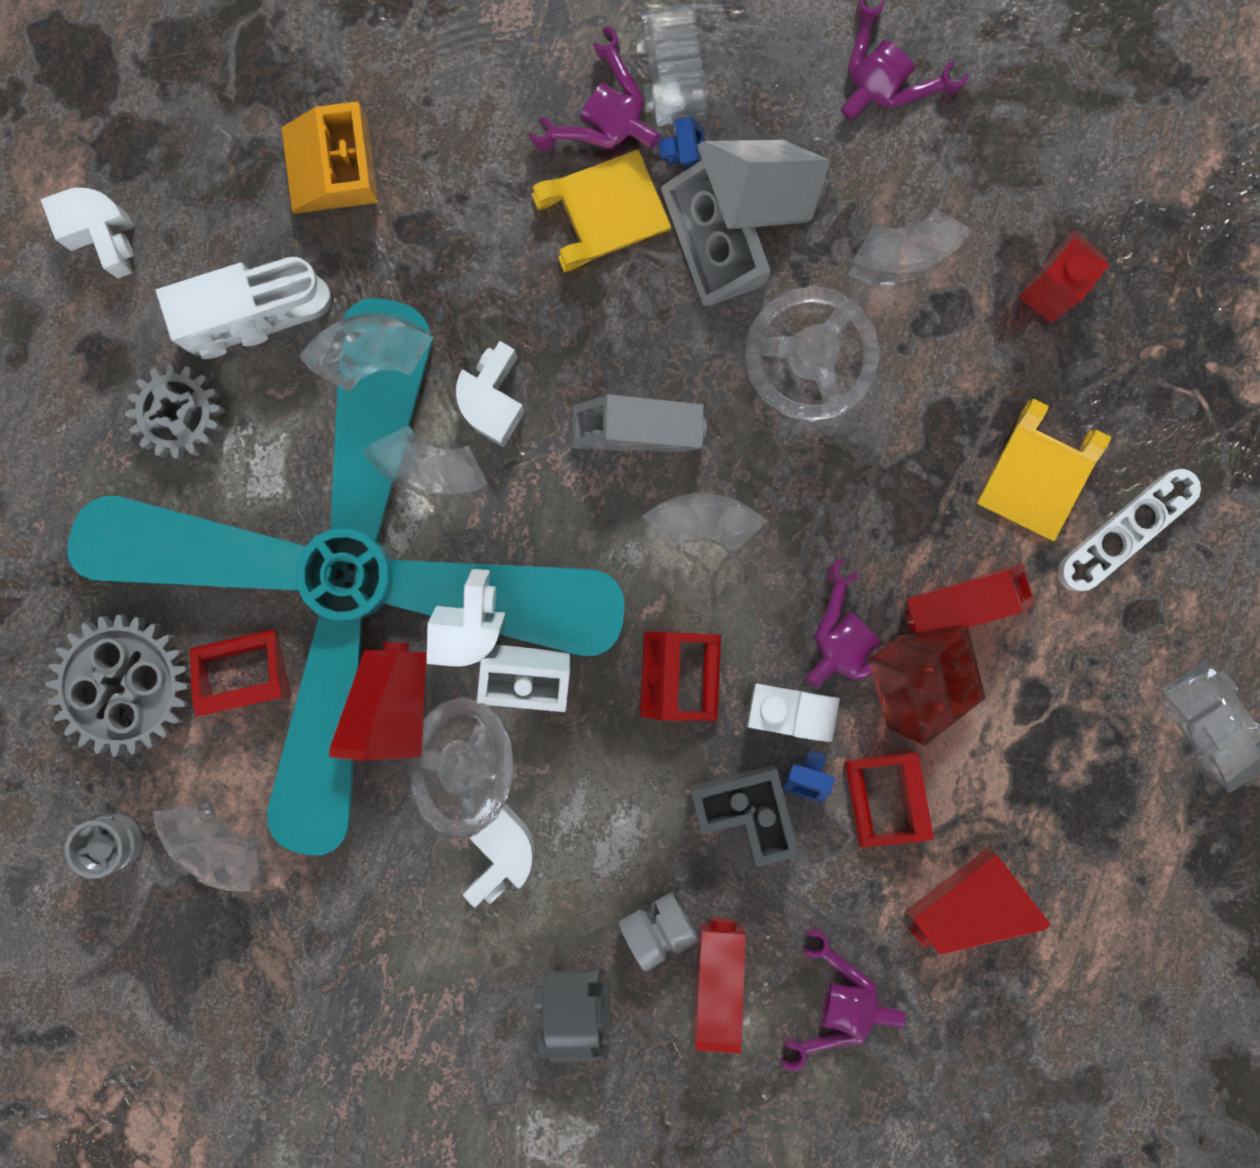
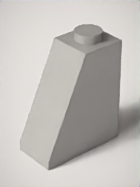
(638, 424)

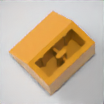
(329, 158)

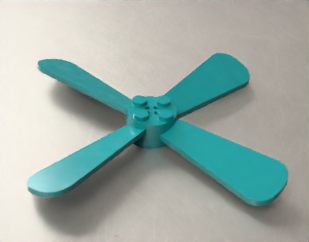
(150, 544)

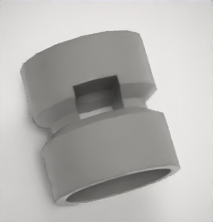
(103, 845)
(658, 931)

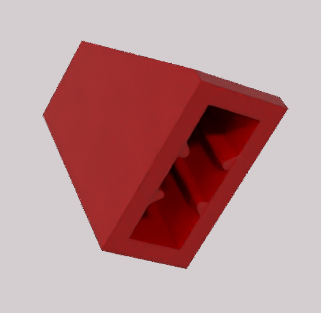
(1065, 277)
(971, 601)
(383, 706)
(975, 908)
(719, 986)

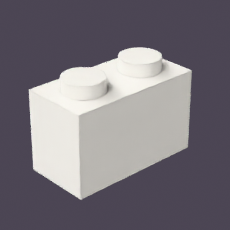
(524, 678)

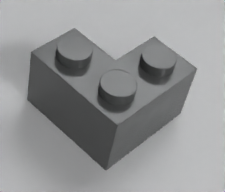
(753, 801)

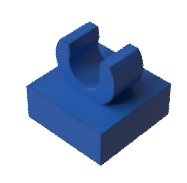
(684, 146)
(808, 778)

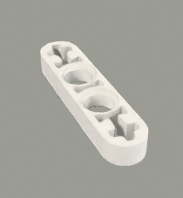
(1125, 526)

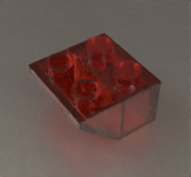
(927, 681)

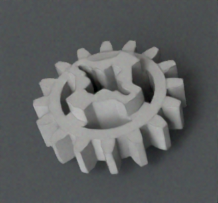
(165, 397)

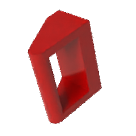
(661, 676)
(277, 687)
(912, 793)

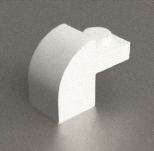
(90, 217)
(480, 401)
(469, 632)
(793, 712)
(510, 849)

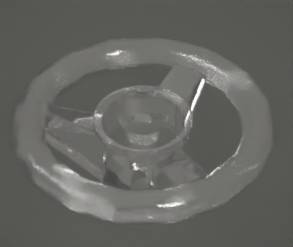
(812, 353)
(474, 769)

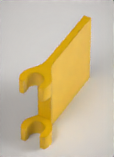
(607, 207)
(1040, 476)

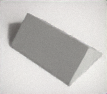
(763, 181)
(719, 258)

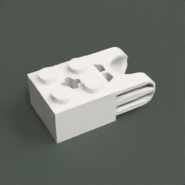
(241, 305)

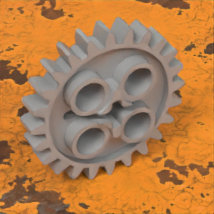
(88, 662)

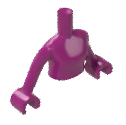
(885, 70)
(606, 111)
(847, 643)
(844, 1008)

